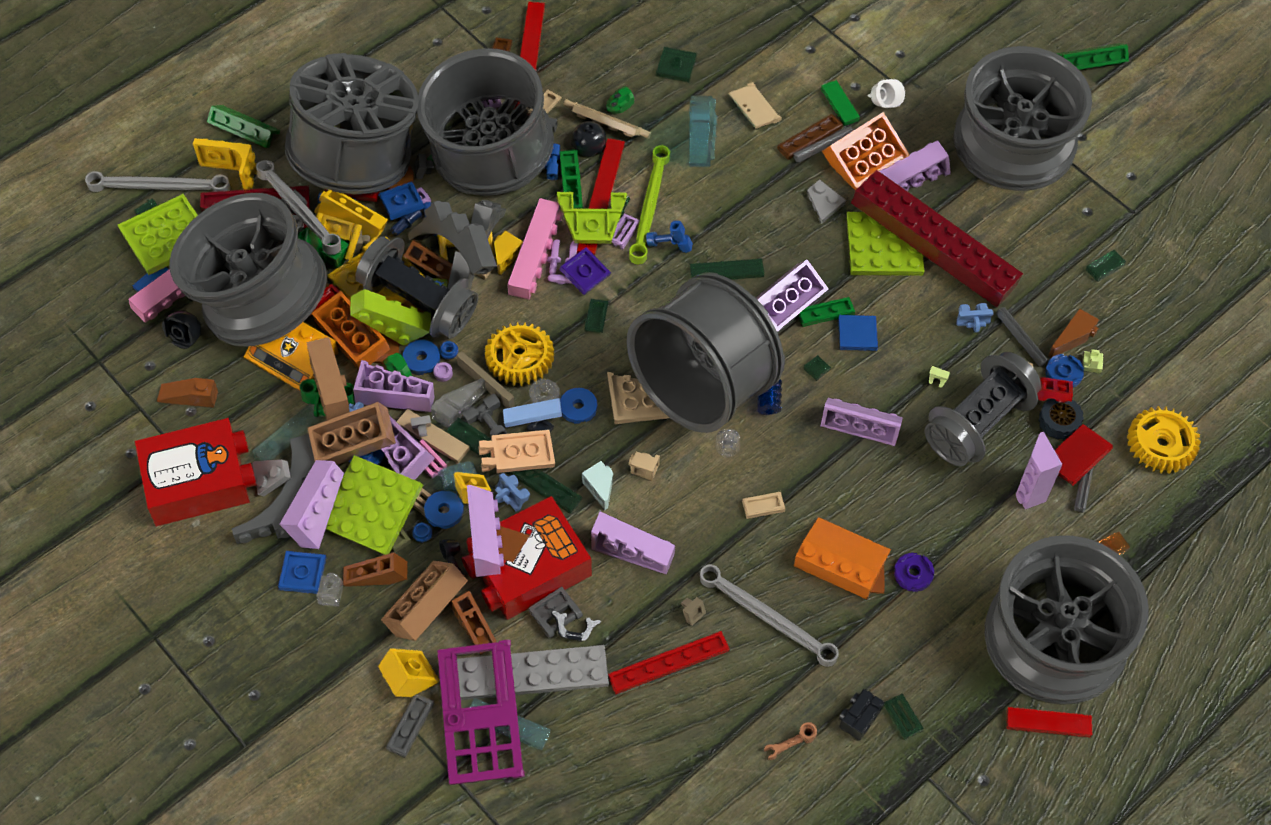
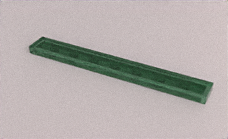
(534, 478)

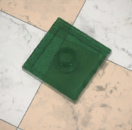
(676, 64)

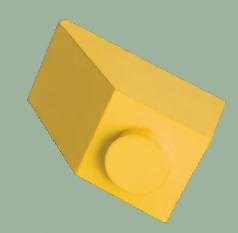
(506, 250)
(465, 479)

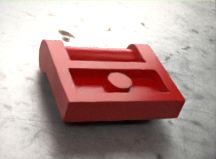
(1061, 390)

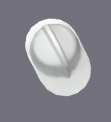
(888, 93)

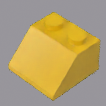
(407, 672)

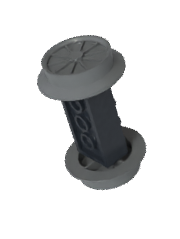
(383, 267)
(1006, 385)

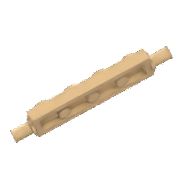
(613, 123)

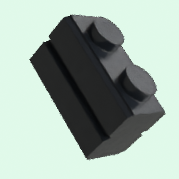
(861, 714)

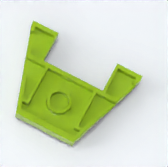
(592, 225)

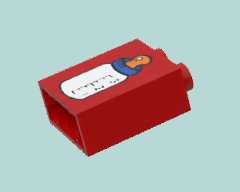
(194, 471)

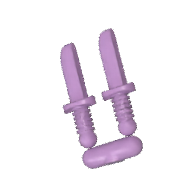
(554, 259)

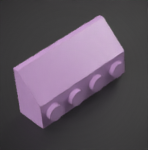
(792, 293)
(861, 421)
(1039, 474)
(483, 531)

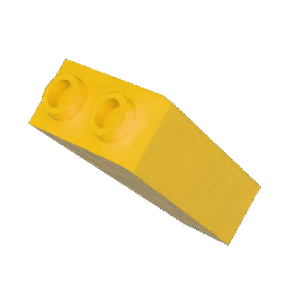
(348, 209)

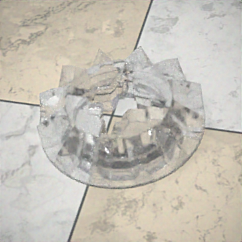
(543, 385)

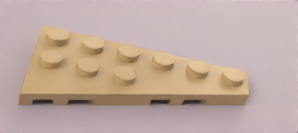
(631, 401)

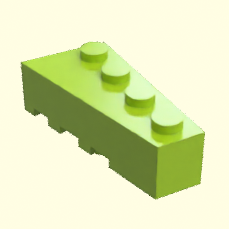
(390, 317)

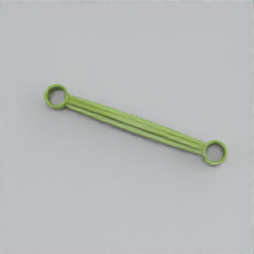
(649, 204)

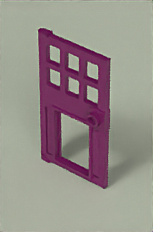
(480, 717)

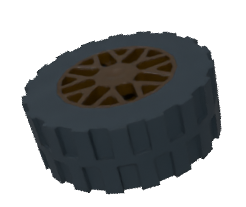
(1060, 419)

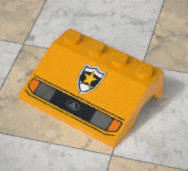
(288, 355)

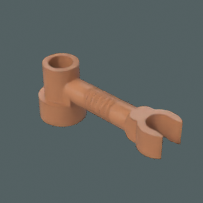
(805, 728)

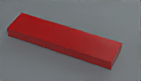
(1049, 722)

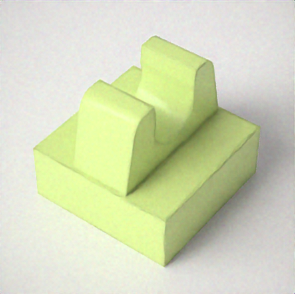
(1093, 361)
(940, 374)

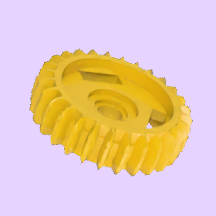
(515, 365)
(1168, 427)

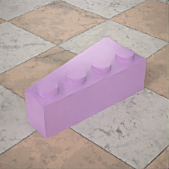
(919, 166)
(392, 389)
(407, 455)
(313, 504)
(631, 544)

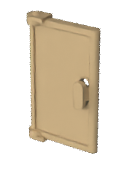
(755, 106)

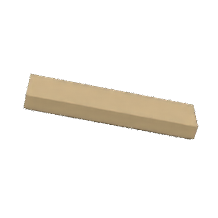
(436, 438)

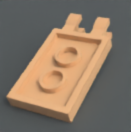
(517, 452)

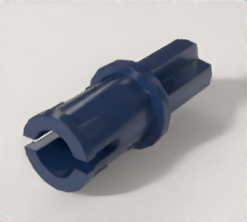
(405, 222)

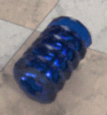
(770, 401)

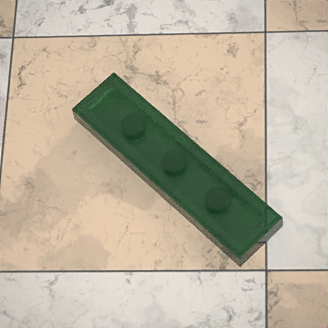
(731, 269)

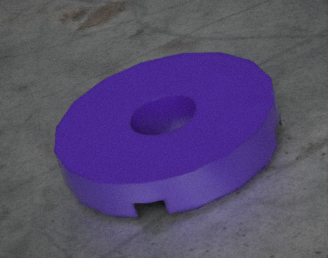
(909, 581)

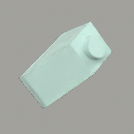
(599, 483)

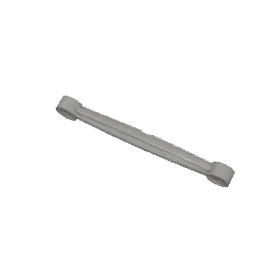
(158, 183)
(298, 207)
(768, 615)

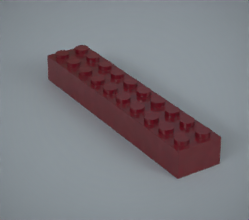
(936, 238)

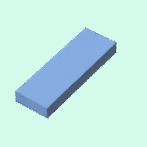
(532, 412)

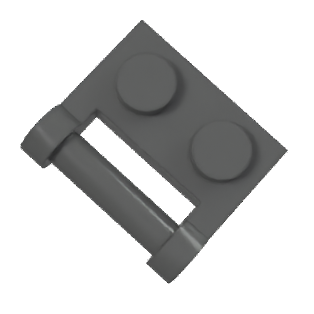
(556, 601)

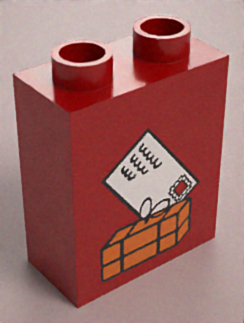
(546, 562)

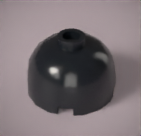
(588, 139)
(182, 328)

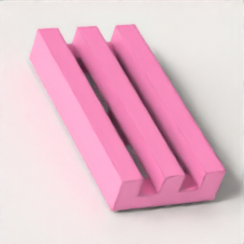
(443, 465)

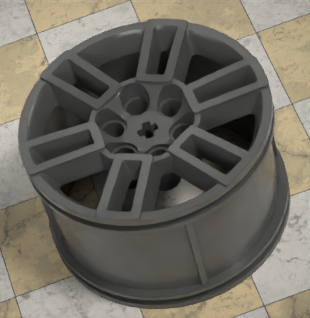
(375, 118)
(492, 151)
(705, 352)

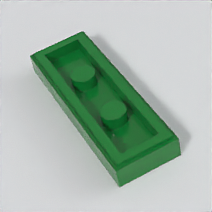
(840, 103)
(826, 311)

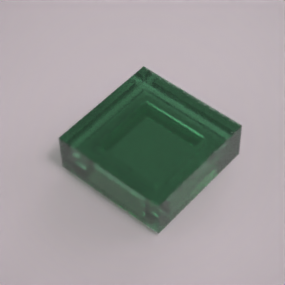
(817, 368)

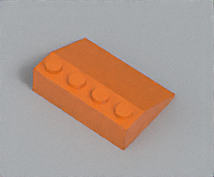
(866, 150)
(841, 557)

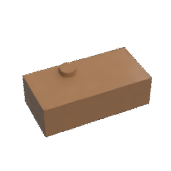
(328, 378)
(352, 434)
(424, 600)

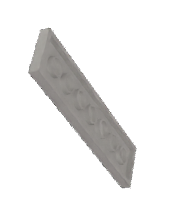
(537, 672)

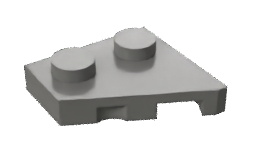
(824, 200)
(270, 475)

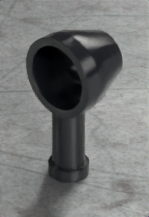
(449, 549)

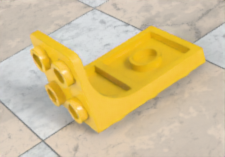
(227, 156)

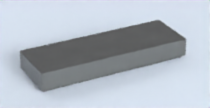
(410, 725)

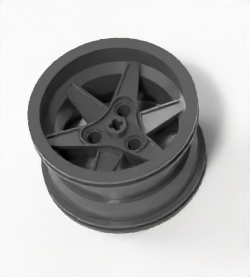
(1035, 98)
(248, 269)
(1111, 587)

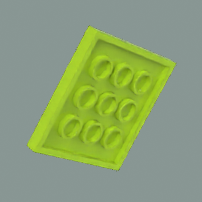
(156, 232)
(879, 251)
(372, 505)

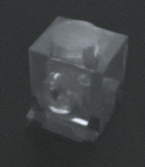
(332, 595)

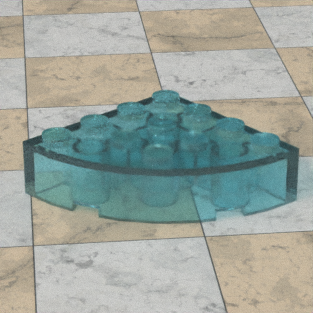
(702, 130)

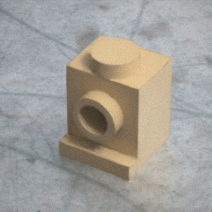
(644, 465)

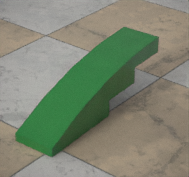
(571, 176)

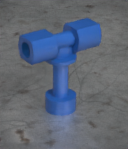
(552, 166)
(676, 236)

